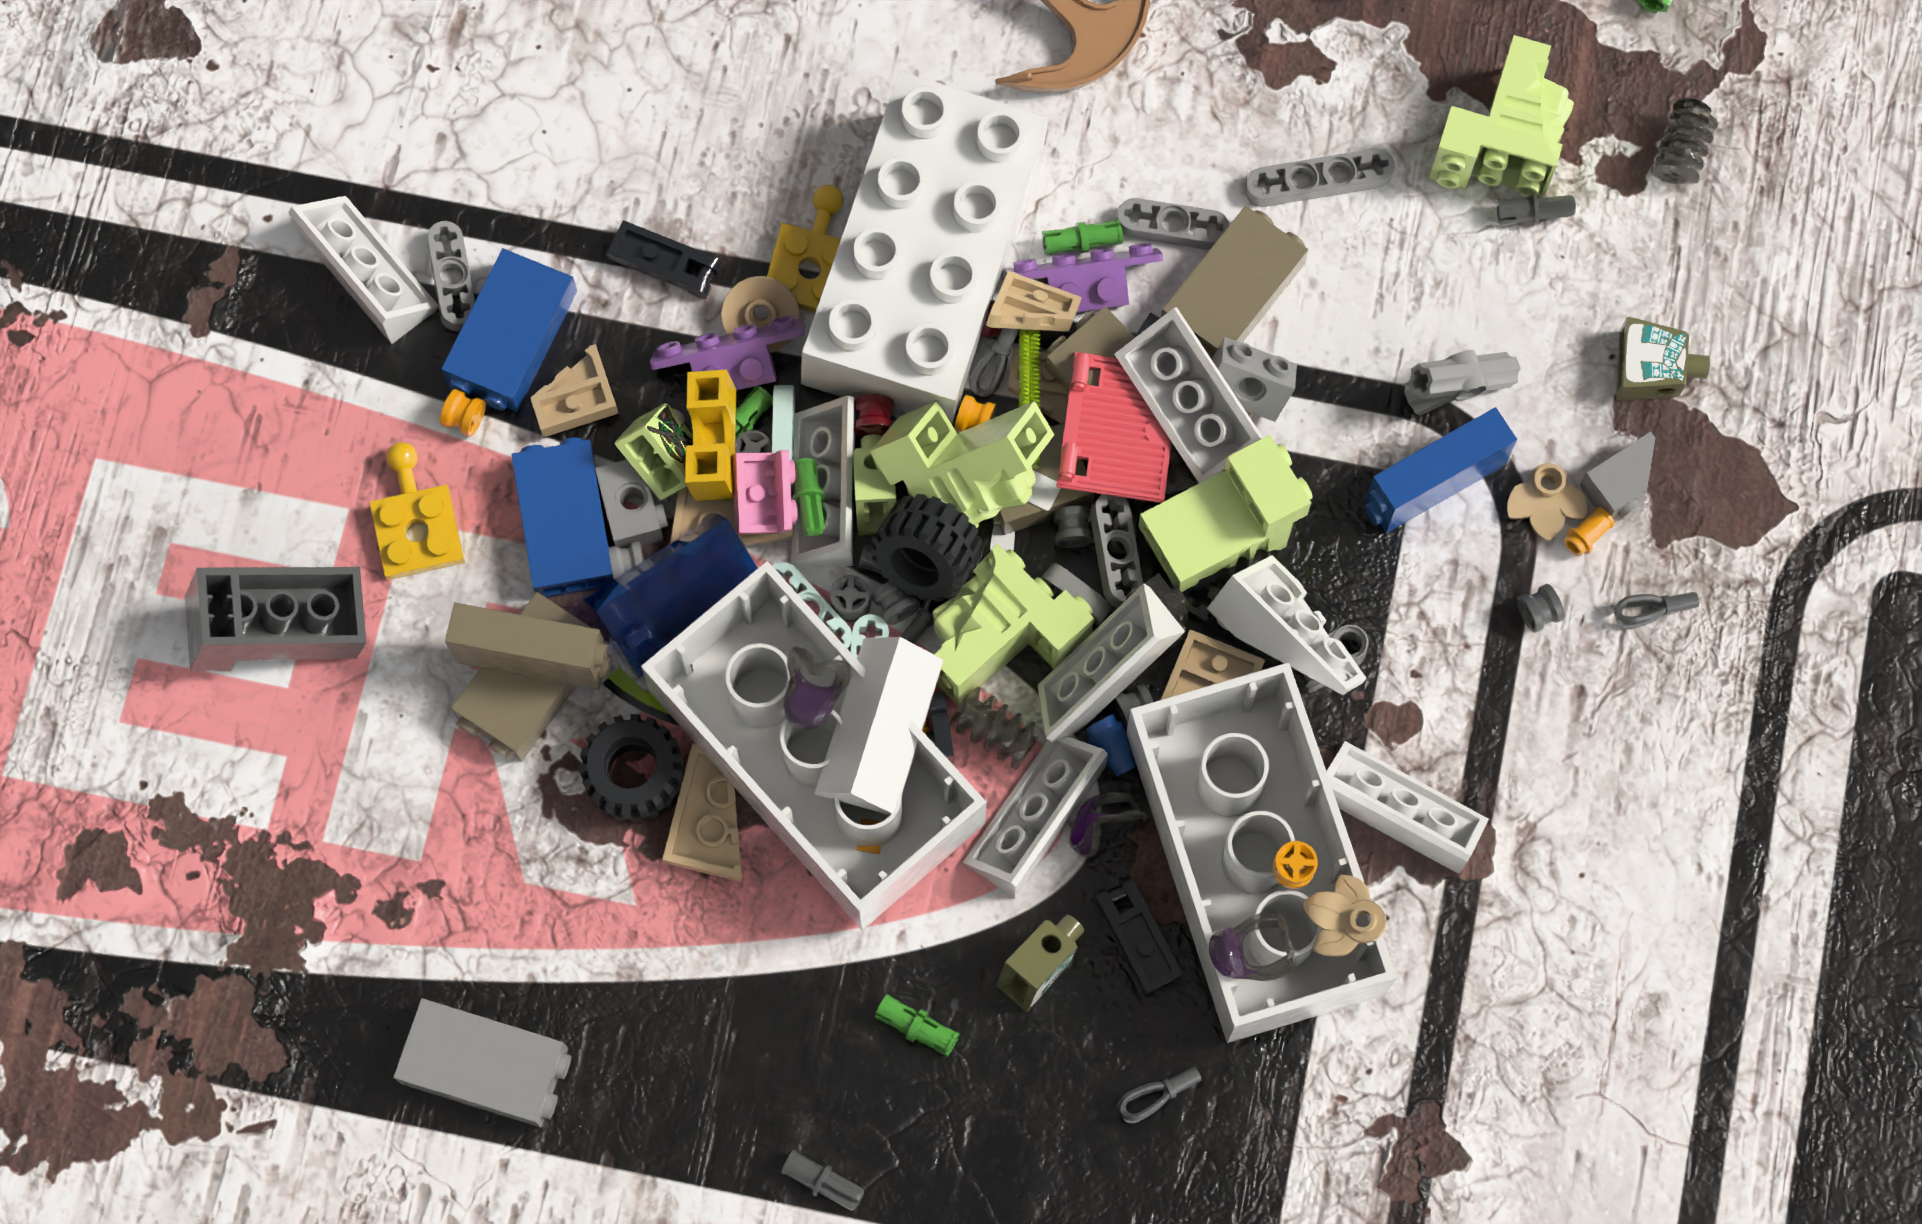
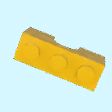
(713, 418)

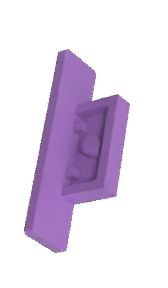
(1096, 279)
(741, 353)

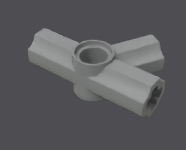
(1459, 378)

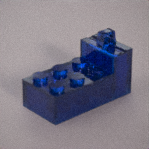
(670, 591)

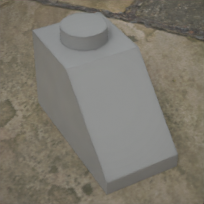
(1621, 479)

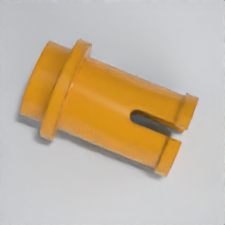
(1580, 539)

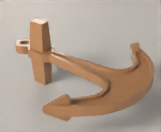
(1100, 41)

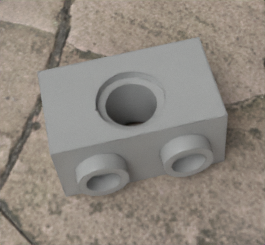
(1256, 377)
(618, 484)

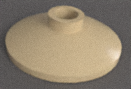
(753, 292)

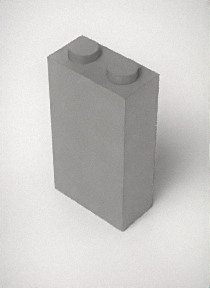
(483, 1063)

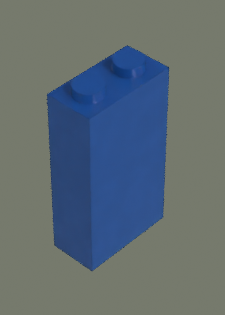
(509, 330)
(1439, 470)
(563, 517)

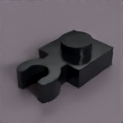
(940, 724)

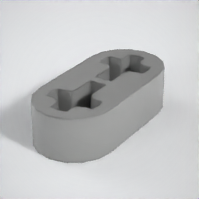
(1060, 579)

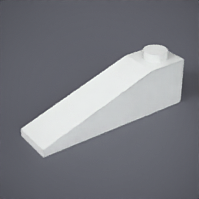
(1269, 613)

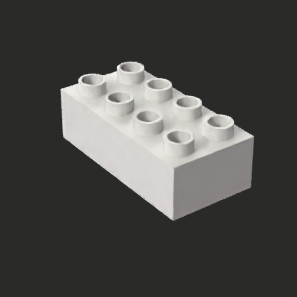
(923, 247)
(739, 723)
(1228, 786)

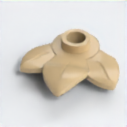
(1547, 507)
(1338, 917)

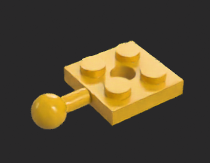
(802, 245)
(397, 513)

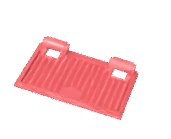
(1114, 433)

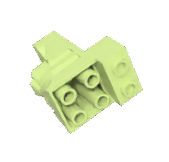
(1518, 137)
(973, 469)
(1228, 515)
(998, 618)

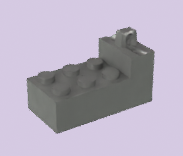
(273, 615)

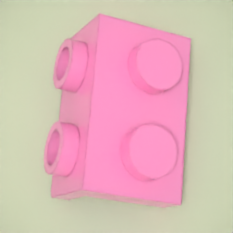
(763, 493)

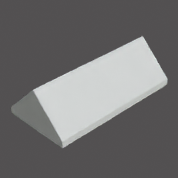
(364, 265)
(1187, 395)
(829, 439)
(1106, 663)
(874, 743)
(1404, 808)
(1036, 813)

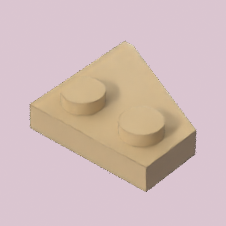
(1032, 306)
(575, 396)
(1206, 663)

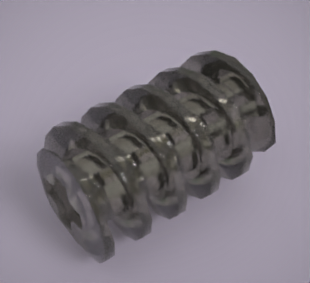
(1685, 142)
(995, 728)

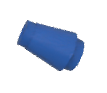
(1112, 737)

